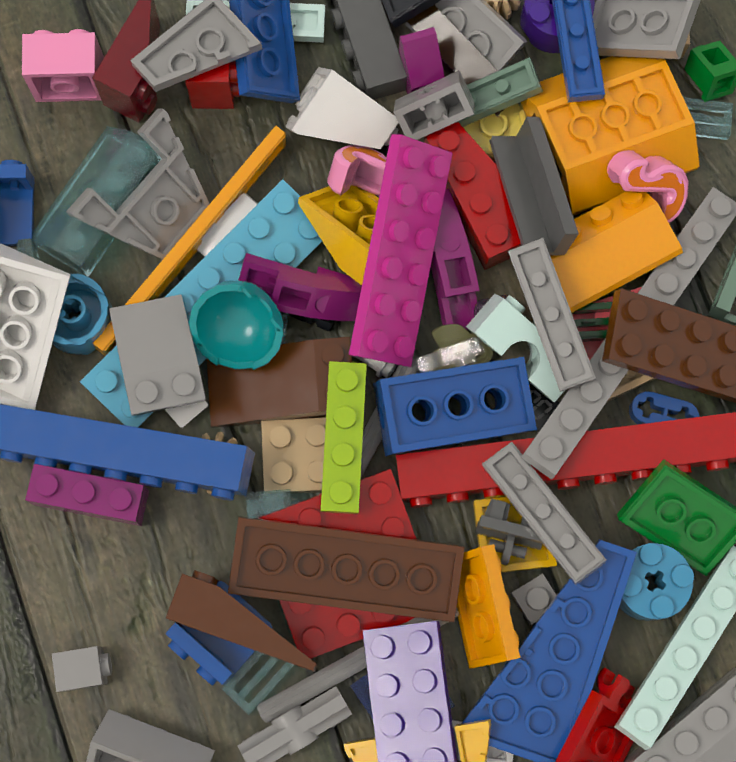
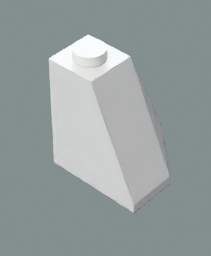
(341, 113)

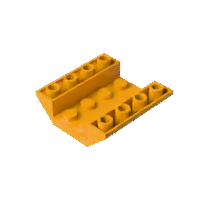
(638, 114)

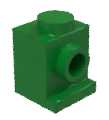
(712, 70)

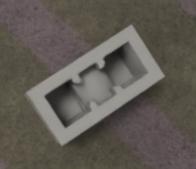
(434, 106)

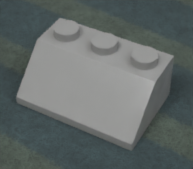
(130, 740)

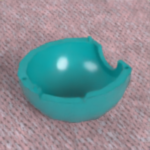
(236, 325)

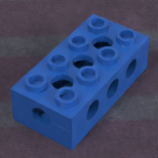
(467, 384)

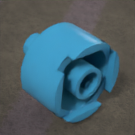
(80, 332)
(673, 583)

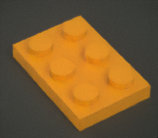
(485, 610)

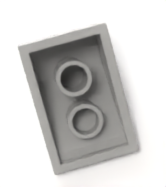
(157, 355)

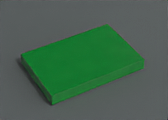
(682, 515)

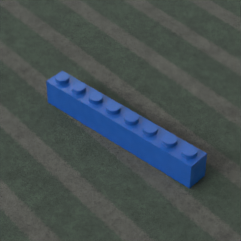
(125, 452)

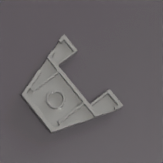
(162, 203)

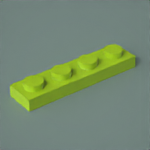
(343, 437)

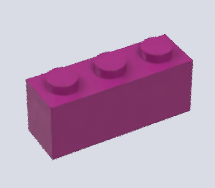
(87, 494)

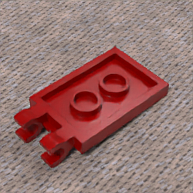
(594, 732)

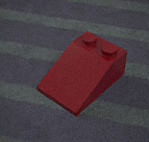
(116, 79)

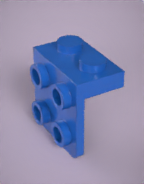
(16, 202)
(217, 657)

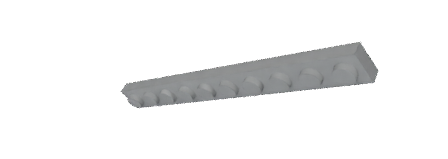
(666, 284)

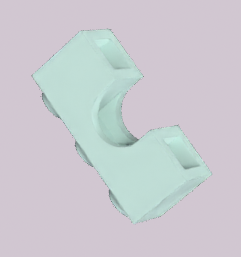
(501, 325)

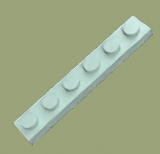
(682, 656)

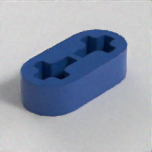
(661, 403)

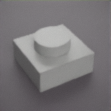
(534, 598)

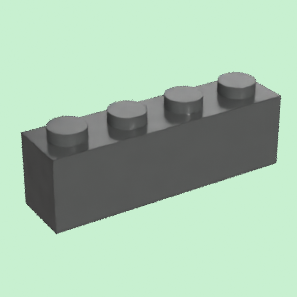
(370, 47)

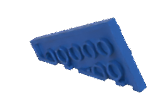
(544, 690)

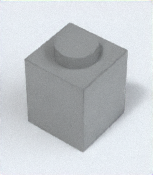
(81, 668)

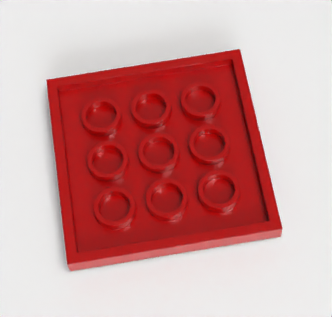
(381, 512)

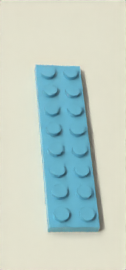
(271, 230)

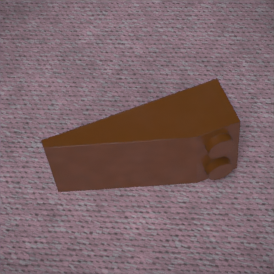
(285, 388)
(211, 610)

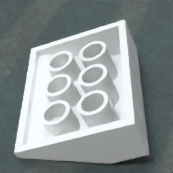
(29, 317)

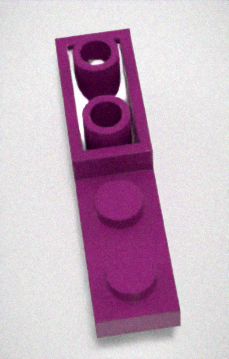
(453, 268)
(304, 293)

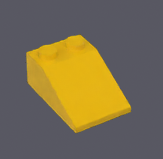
(343, 225)

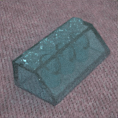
(113, 171)

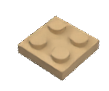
(293, 454)

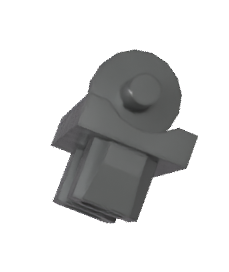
(495, 525)

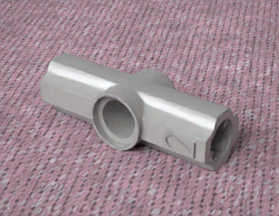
(296, 728)

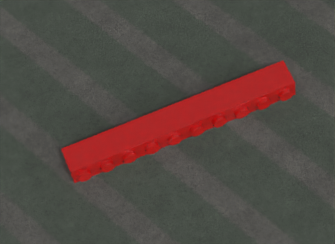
(598, 457)

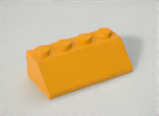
(615, 247)

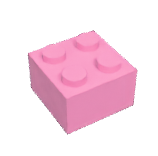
(61, 65)

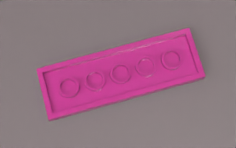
(400, 251)

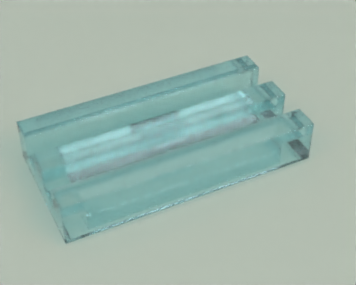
(711, 106)
(239, 697)

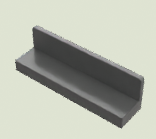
(534, 187)

